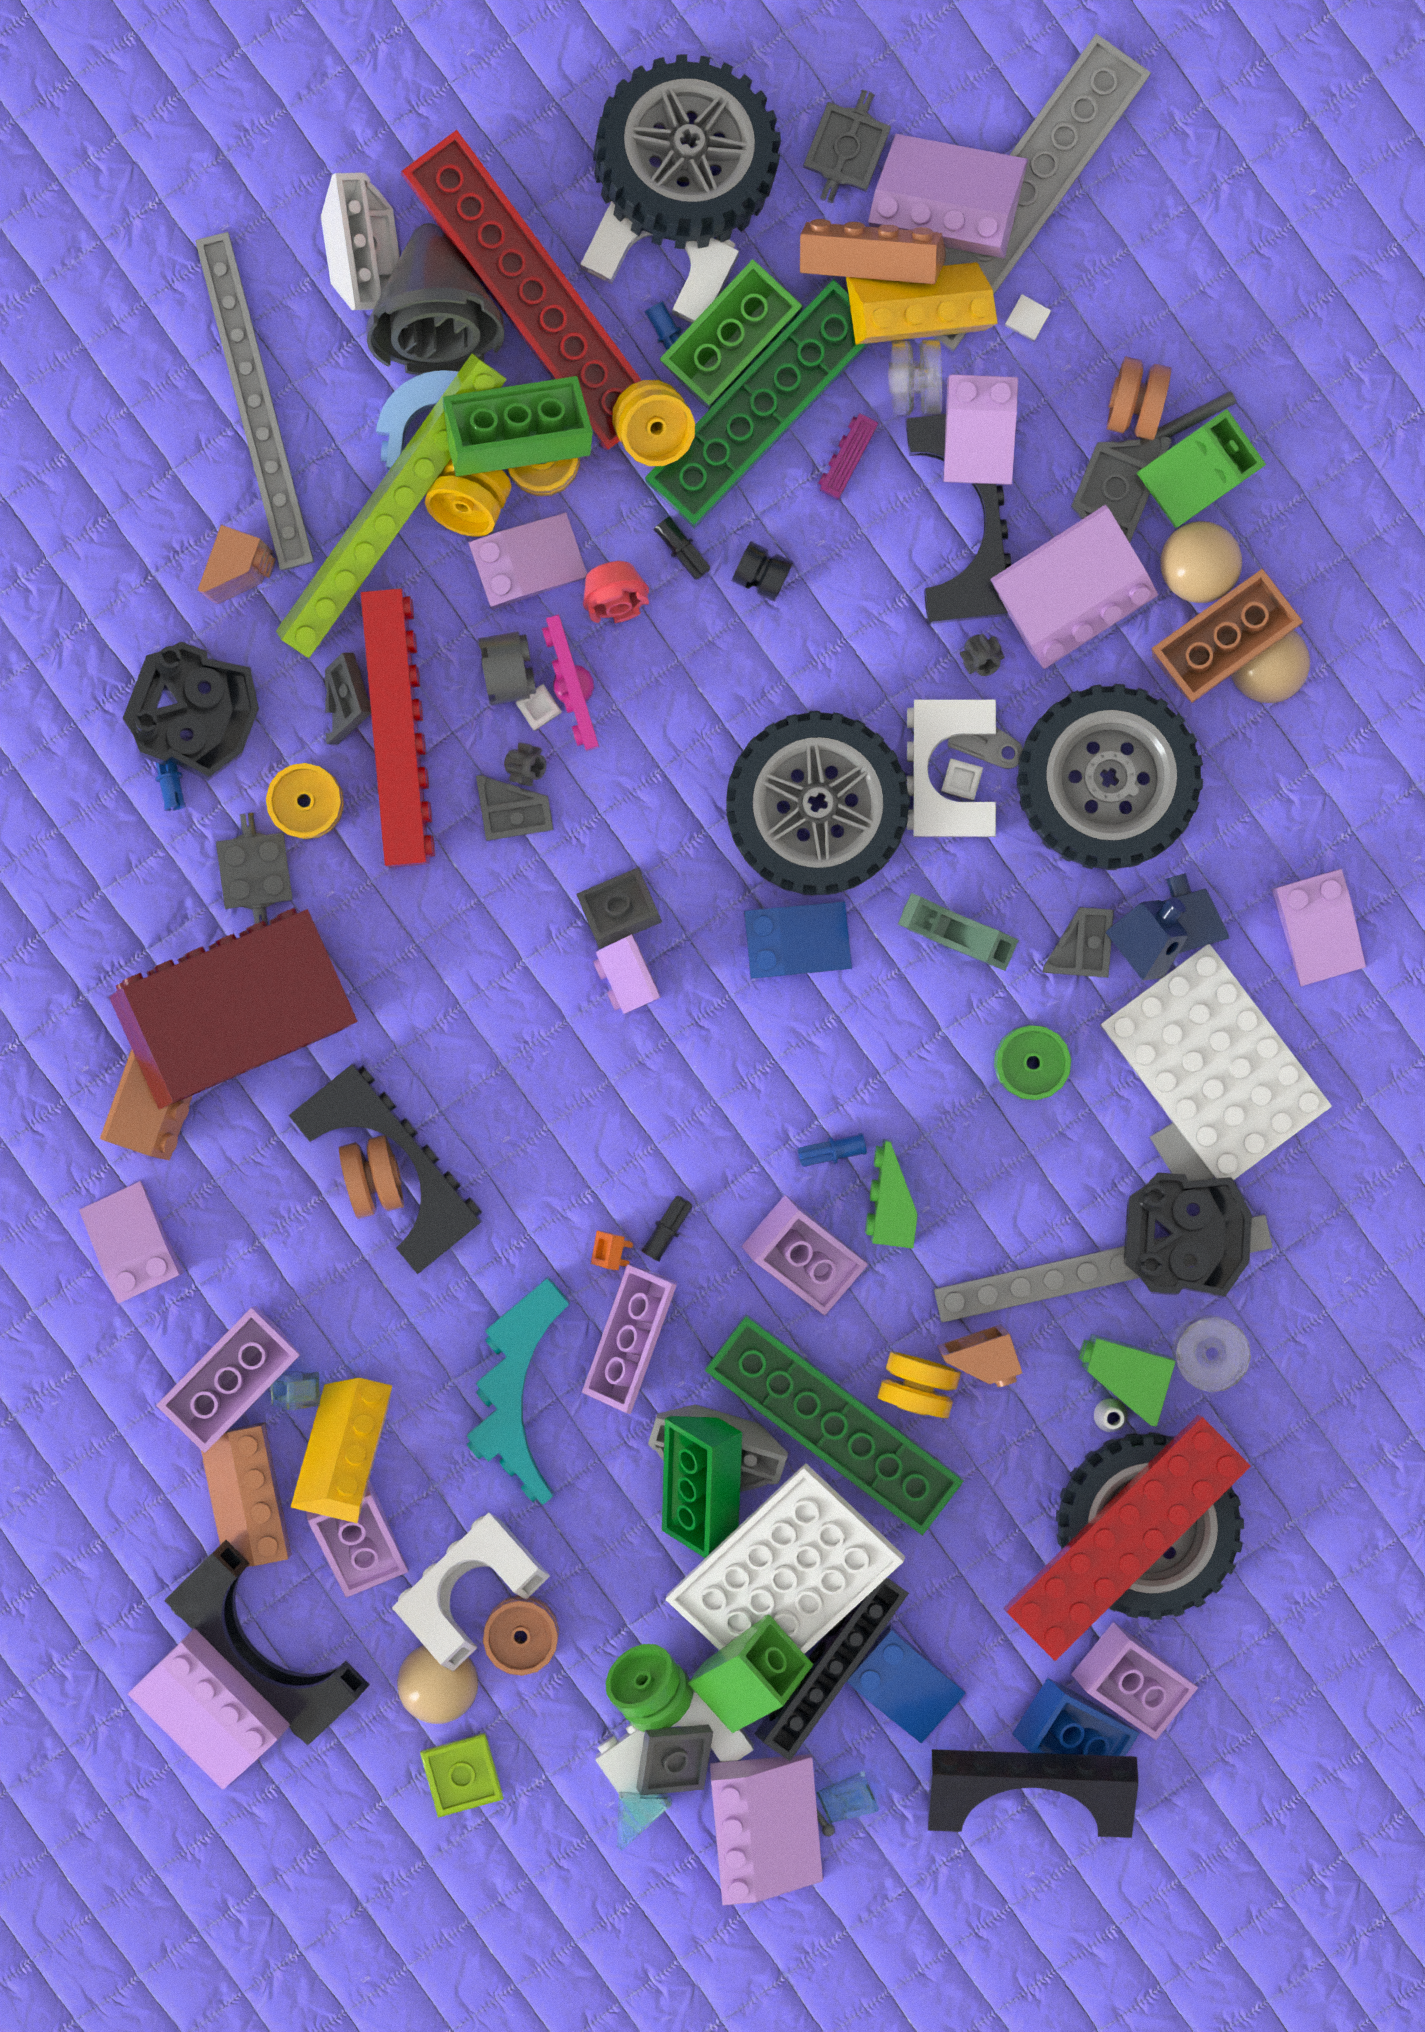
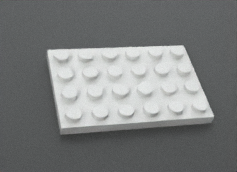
(1215, 1065)
(795, 1558)

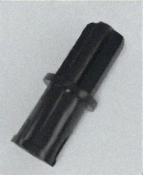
(682, 548)
(667, 1228)

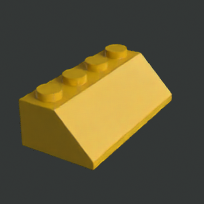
(909, 310)
(342, 1448)

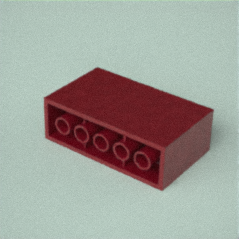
(231, 1006)

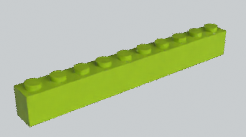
(380, 518)

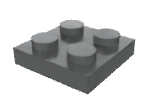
(619, 908)
(674, 1759)

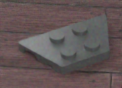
(1114, 480)

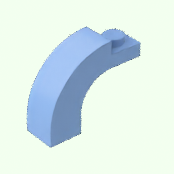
(404, 405)

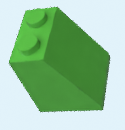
(1130, 1373)
(751, 1675)

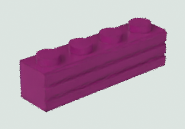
(848, 457)

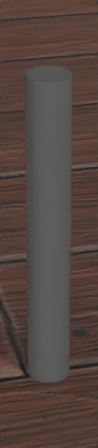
(1195, 416)

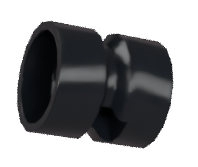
(762, 571)

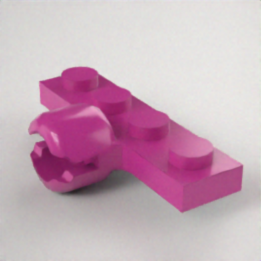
(571, 683)

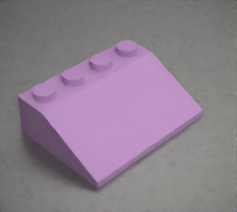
(951, 190)
(1074, 587)
(209, 1709)
(765, 1827)

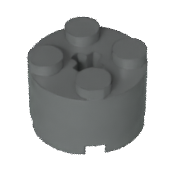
(505, 668)

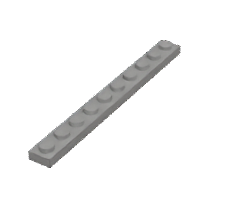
(254, 401)
(1055, 1279)

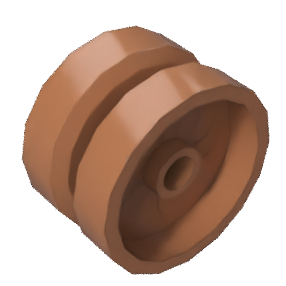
(1143, 399)
(372, 1176)
(524, 1615)

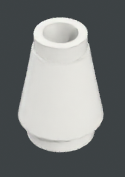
(1104, 1408)

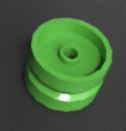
(1012, 1067)
(649, 1687)

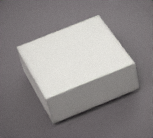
(1027, 318)
(539, 708)
(962, 779)

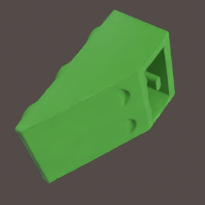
(1201, 468)
(894, 1209)

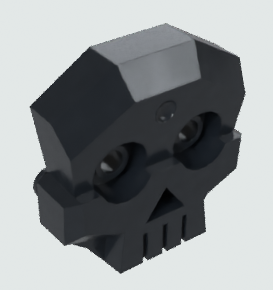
(216, 719)
(1215, 1237)

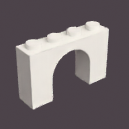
(707, 273)
(933, 724)
(427, 1603)
(622, 1757)

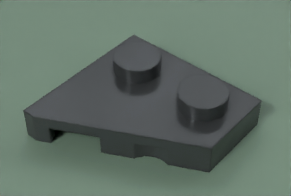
(345, 697)
(512, 810)
(1084, 945)

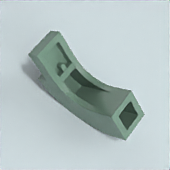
(957, 932)

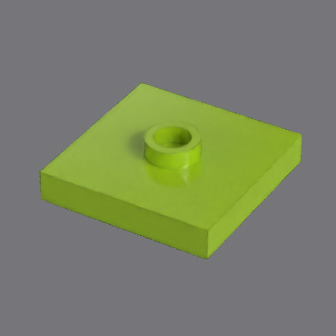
(461, 1775)

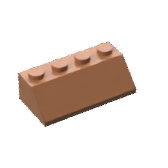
(871, 251)
(235, 565)
(1226, 636)
(137, 1121)
(984, 1355)
(247, 1495)

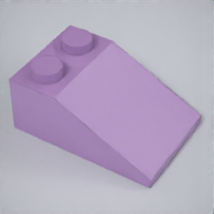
(980, 429)
(528, 560)
(1320, 927)
(627, 975)
(130, 1242)
(804, 1255)
(361, 1551)
(1133, 1681)

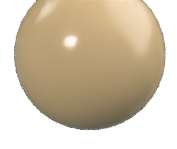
(1201, 562)
(1275, 672)
(434, 1691)

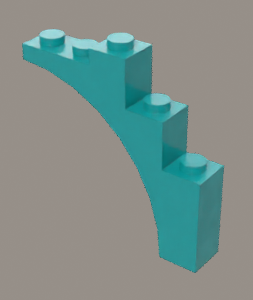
(503, 1430)

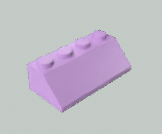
(629, 1338)
(229, 1379)

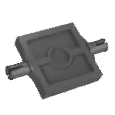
(847, 146)
(254, 870)

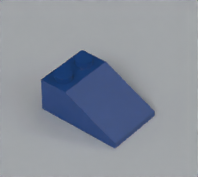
(797, 939)
(905, 1685)
(1070, 1724)

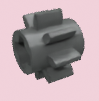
(982, 655)
(525, 764)

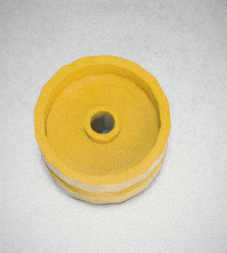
(653, 422)
(545, 478)
(468, 502)
(293, 784)
(920, 1380)

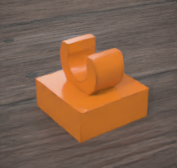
(608, 1250)

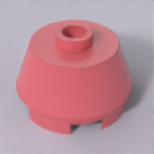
(614, 592)

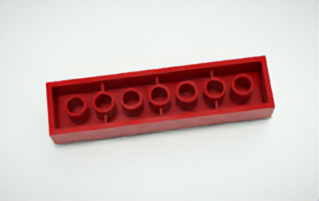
(396, 727)
(1127, 1537)

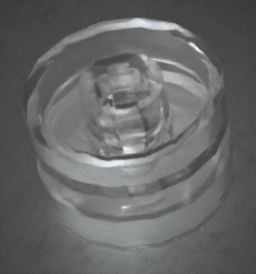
(915, 377)
(1190, 1352)

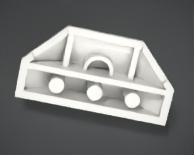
(358, 239)

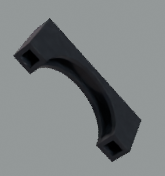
(971, 592)
(443, 1211)
(302, 1699)
(967, 1778)

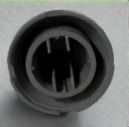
(433, 309)

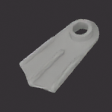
(988, 748)

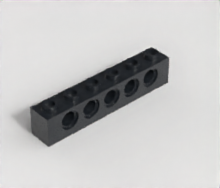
(833, 1664)

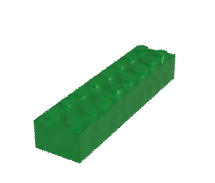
(761, 406)
(834, 1424)

